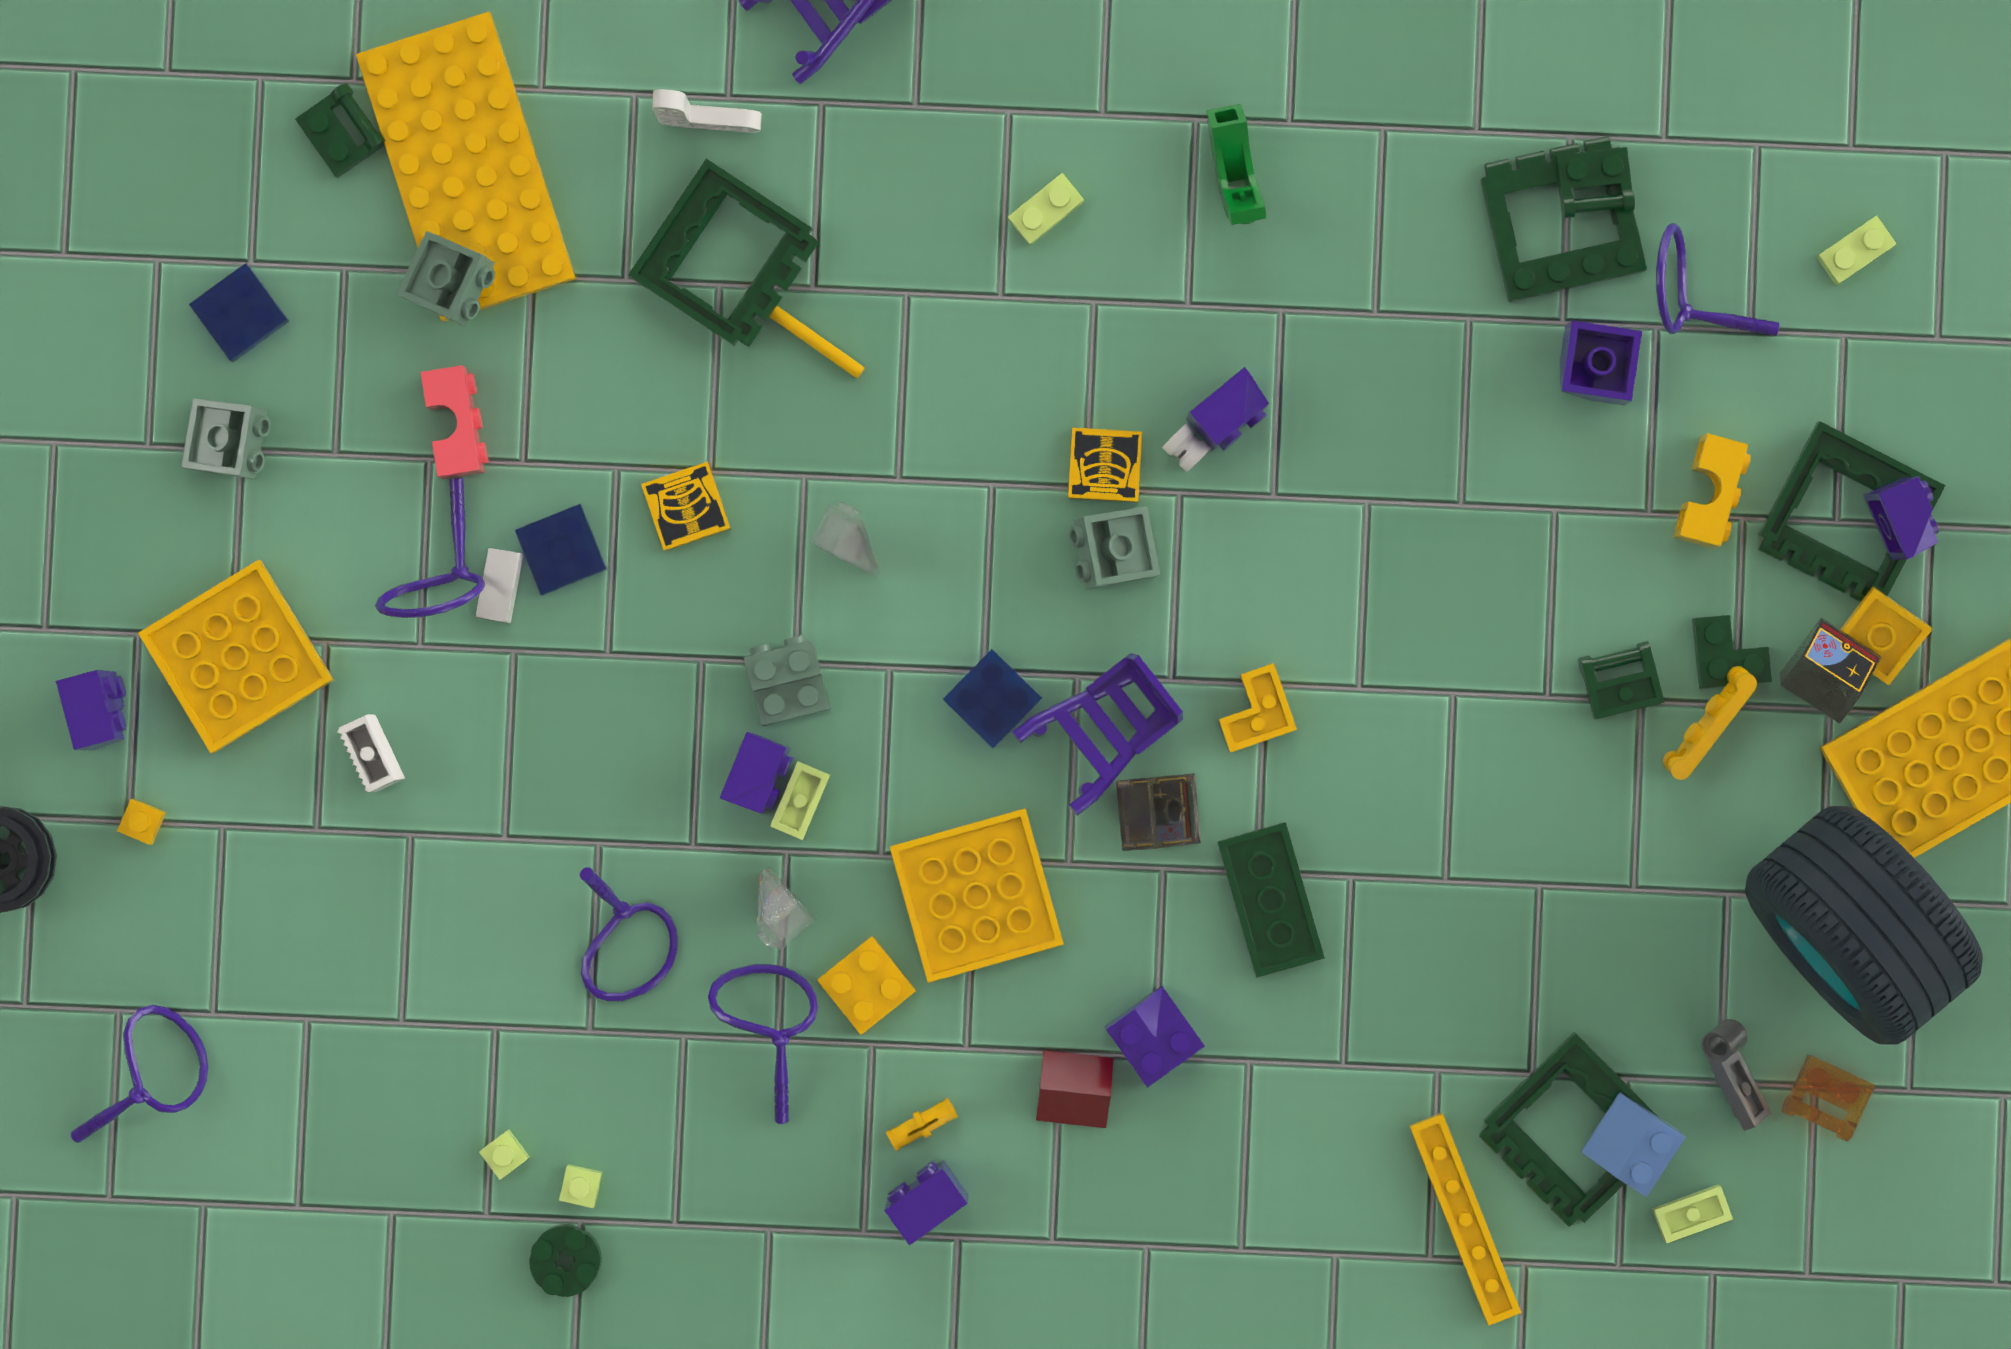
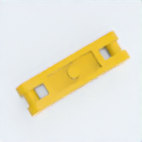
(1718, 715)

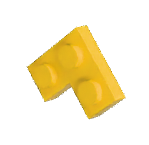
(1268, 713)

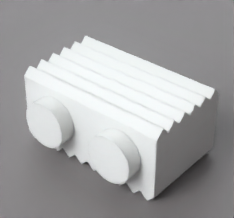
(371, 753)

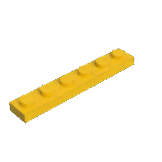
(1465, 1219)

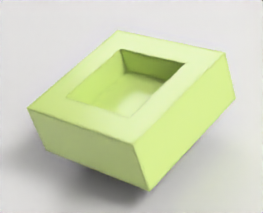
(504, 1154)
(580, 1186)

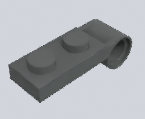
(1732, 1074)

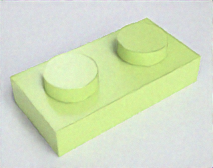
(1046, 209)
(1856, 250)
(800, 800)
(1692, 1213)

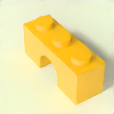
(1723, 463)

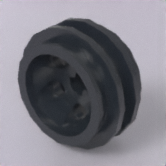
(39, 860)

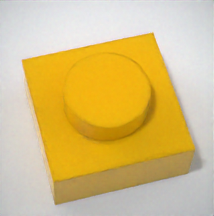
(141, 821)

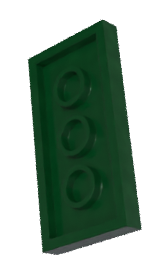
(1270, 899)

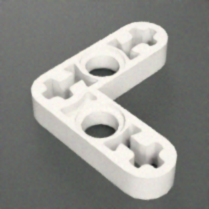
(674, 110)

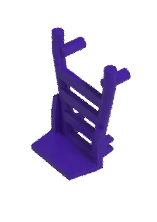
(830, 40)
(1162, 719)

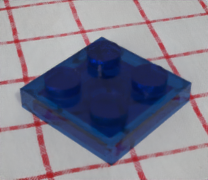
(239, 312)
(561, 549)
(992, 698)

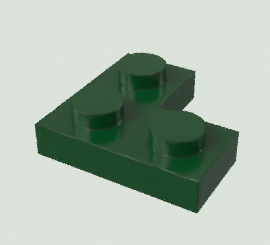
(1717, 657)

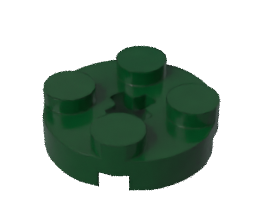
(574, 1242)

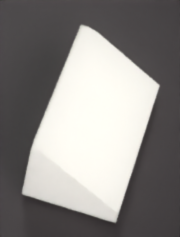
(501, 585)

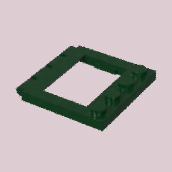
(683, 229)
(1563, 269)
(1859, 464)
(1525, 1155)

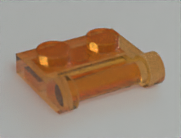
(1833, 1087)

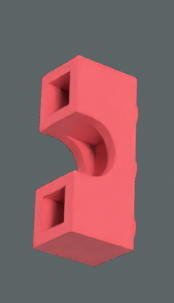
(462, 451)

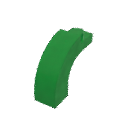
(1234, 165)

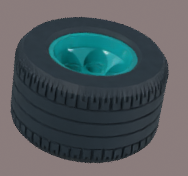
(1864, 924)

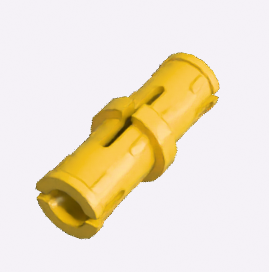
(922, 1124)

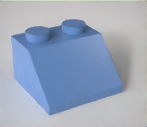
(1633, 1144)

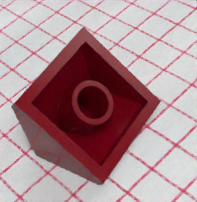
(1075, 1089)

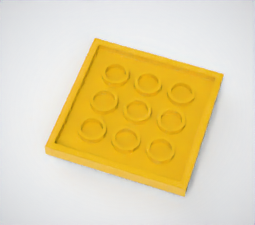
(235, 656)
(976, 895)

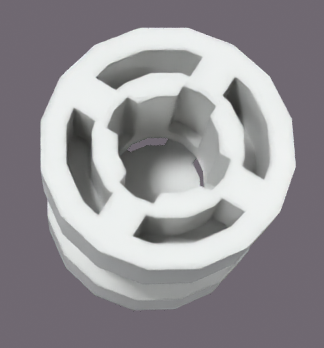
(1186, 448)

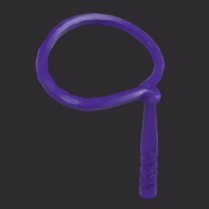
(1686, 310)
(459, 571)
(621, 911)
(779, 1038)
(138, 1093)

